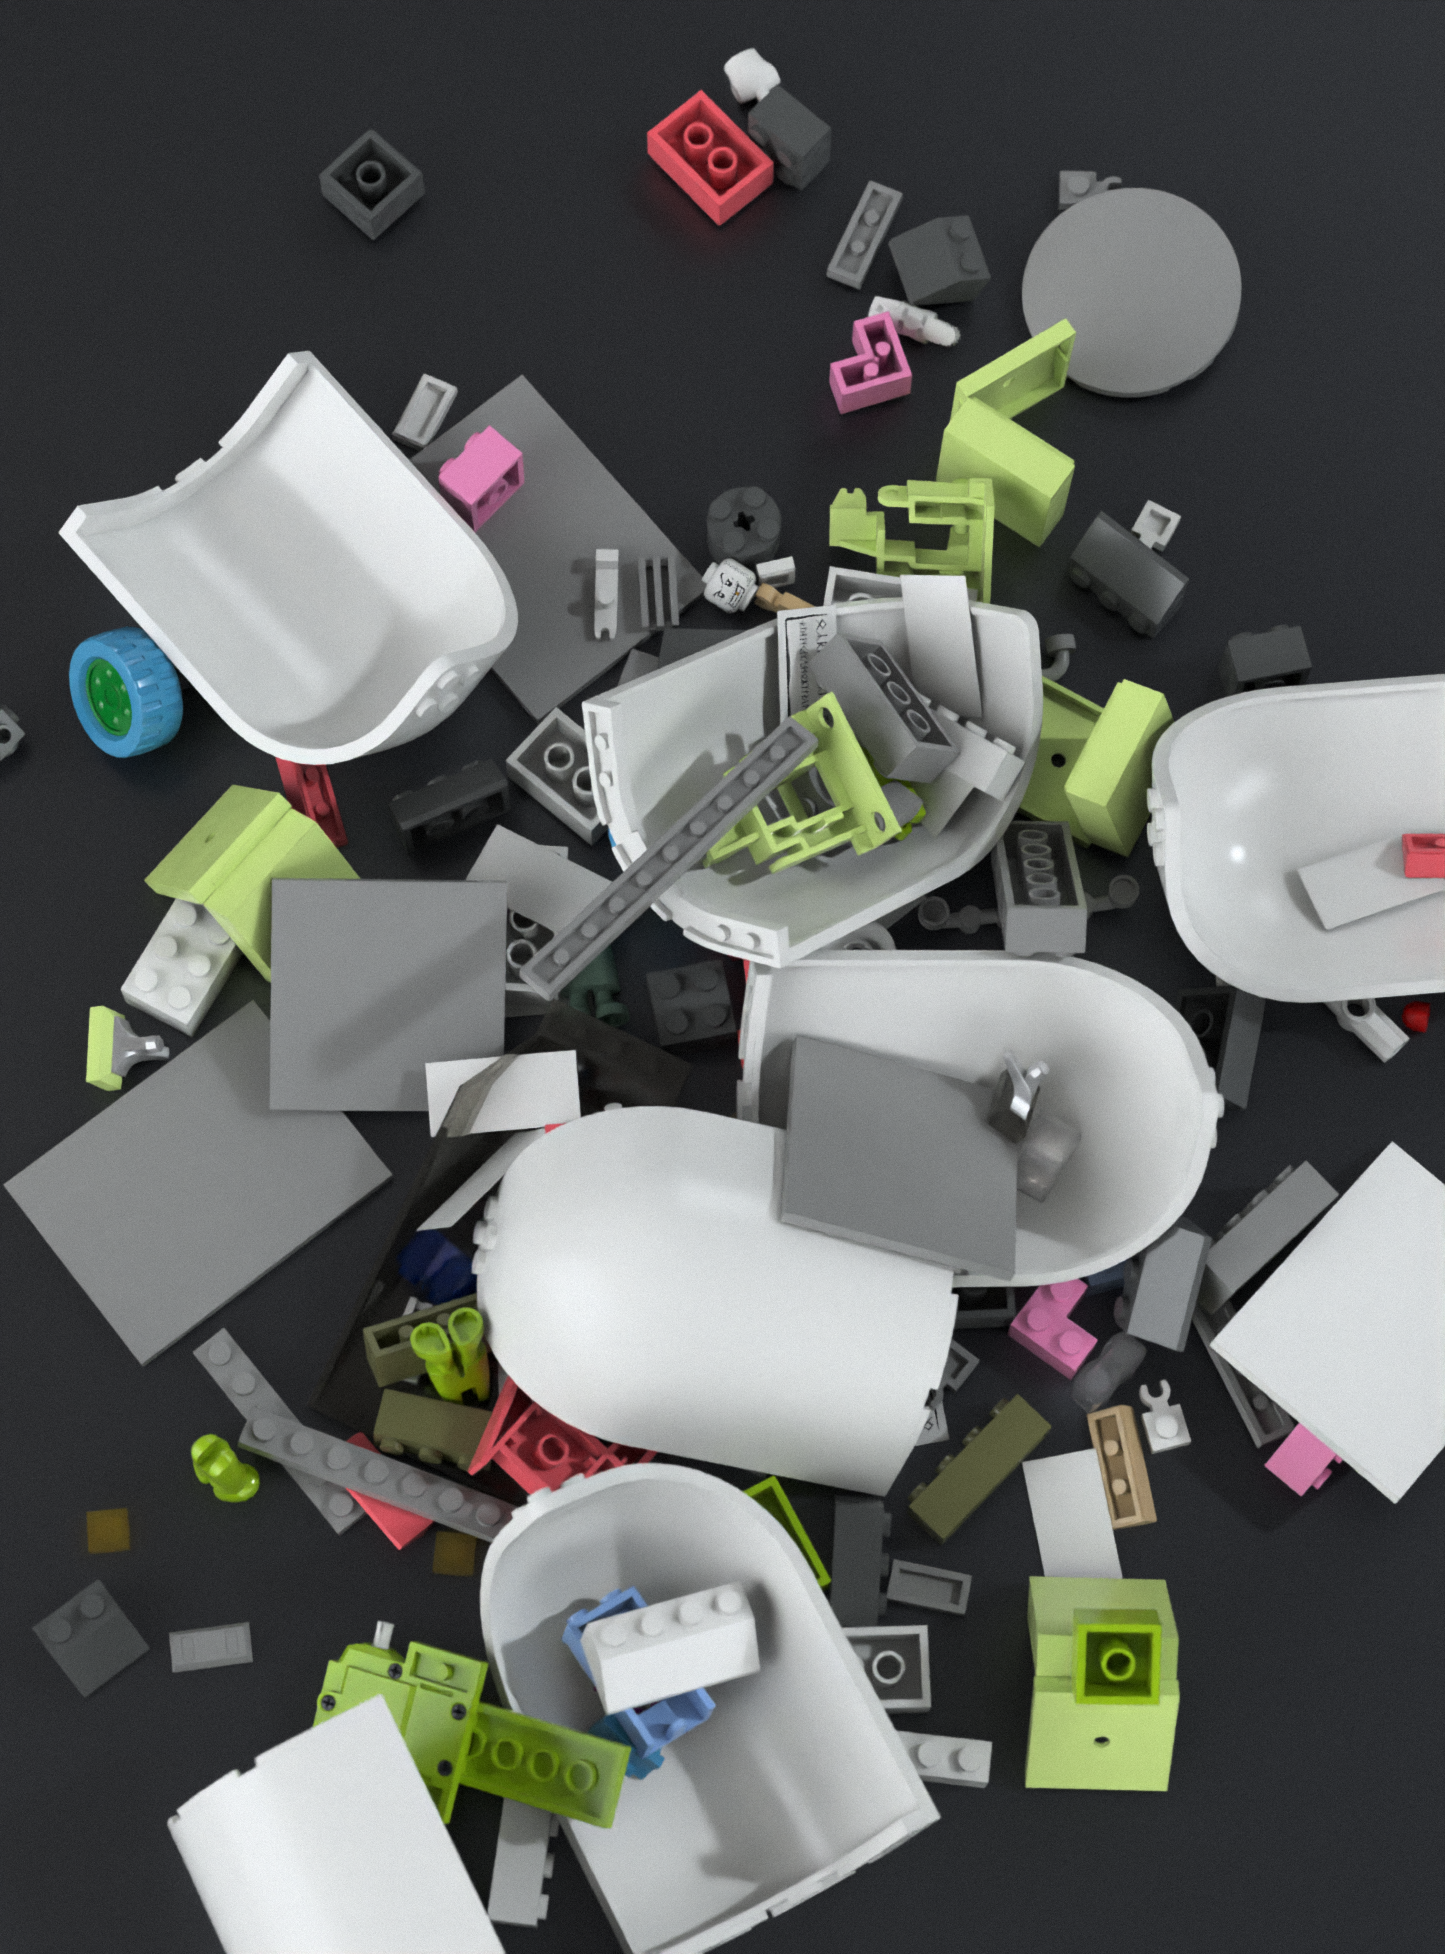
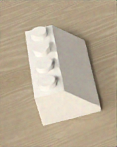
(672, 1647)

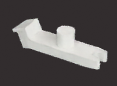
(606, 593)

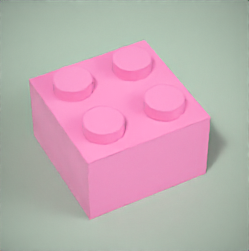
(481, 477)

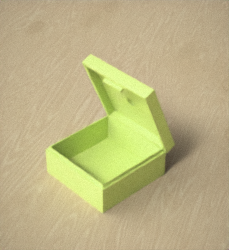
(983, 441)
(1105, 763)
(234, 856)
(1064, 1733)

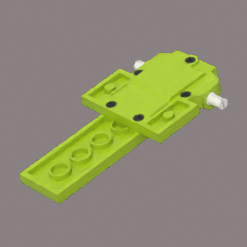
(474, 1742)

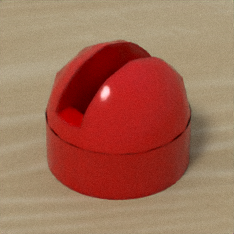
(1416, 1015)

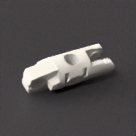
(916, 322)

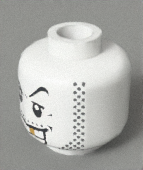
(730, 585)

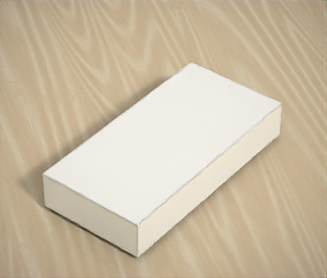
(424, 413)

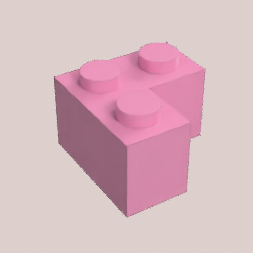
(878, 370)
(1049, 1333)
(1302, 1461)

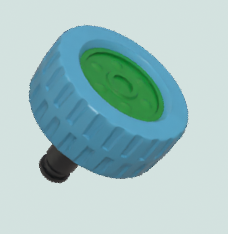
(126, 692)

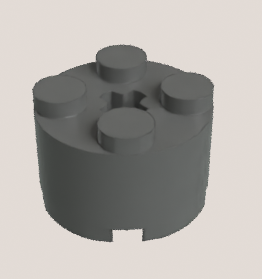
(740, 510)

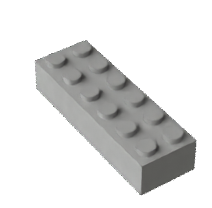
(1039, 889)

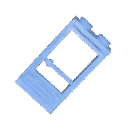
(663, 1720)

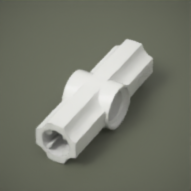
(1373, 1028)

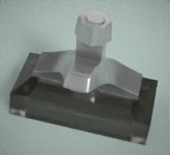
(1015, 1097)

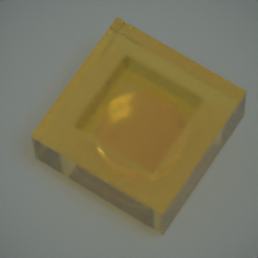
(108, 1531)
(454, 1554)

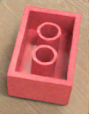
(710, 157)

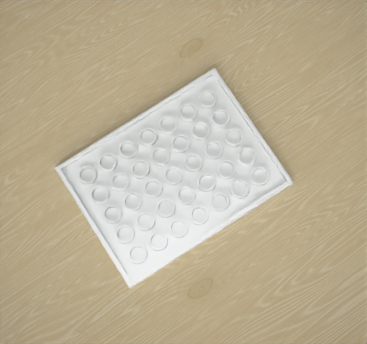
(1357, 1326)

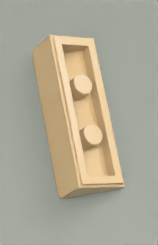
(1122, 1466)

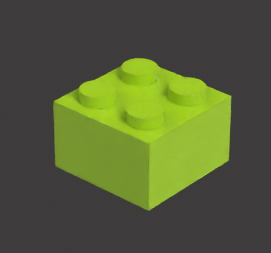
(1116, 1656)

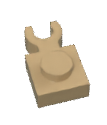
(772, 600)

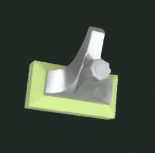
(116, 1048)

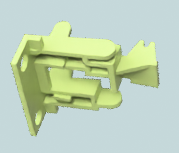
(962, 503)
(849, 785)

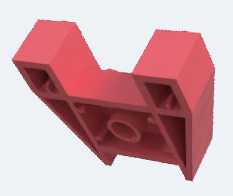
(543, 1449)

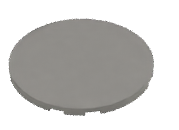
(1140, 284)

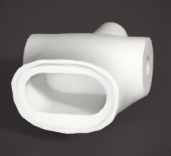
(750, 76)

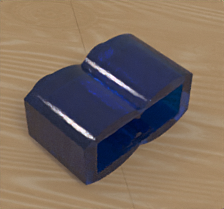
(438, 1266)

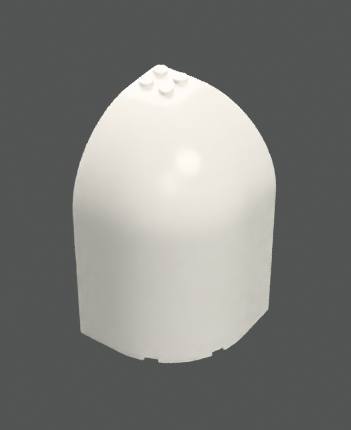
(307, 578)
(679, 728)
(1285, 783)
(1115, 1057)
(671, 1311)
(789, 1771)
(331, 1850)

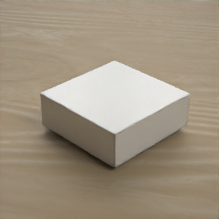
(776, 572)

